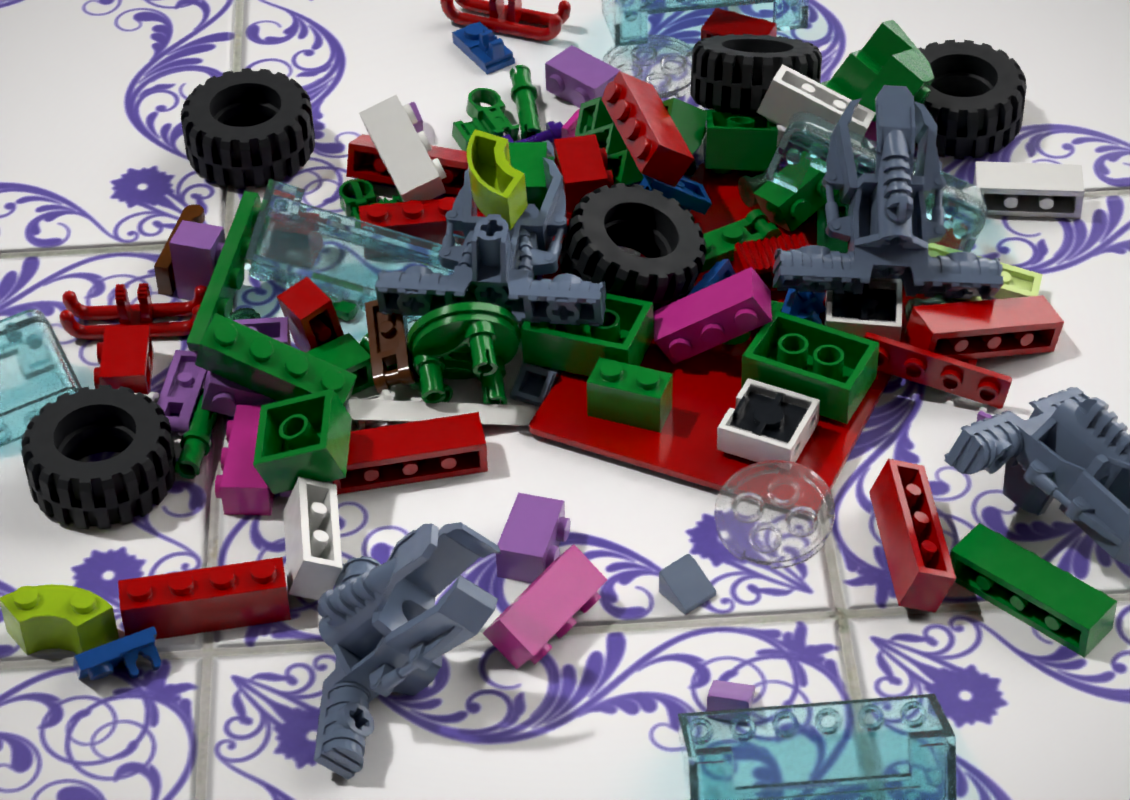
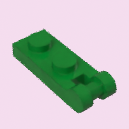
(722, 240)

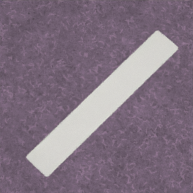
(418, 410)

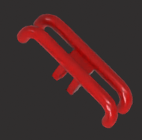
(506, 17)
(130, 313)

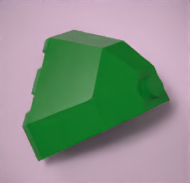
(884, 60)
(596, 120)

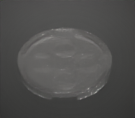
(661, 62)
(774, 513)

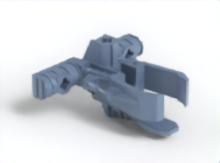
(887, 215)
(500, 265)
(1062, 452)
(392, 632)

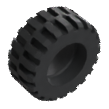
(736, 70)
(974, 98)
(248, 128)
(640, 222)
(105, 489)

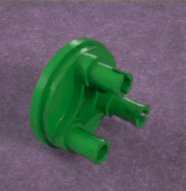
(464, 344)

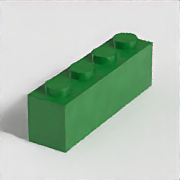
(267, 363)
(1033, 590)

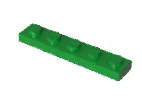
(229, 270)

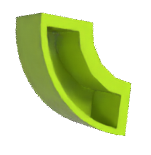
(493, 181)
(58, 618)

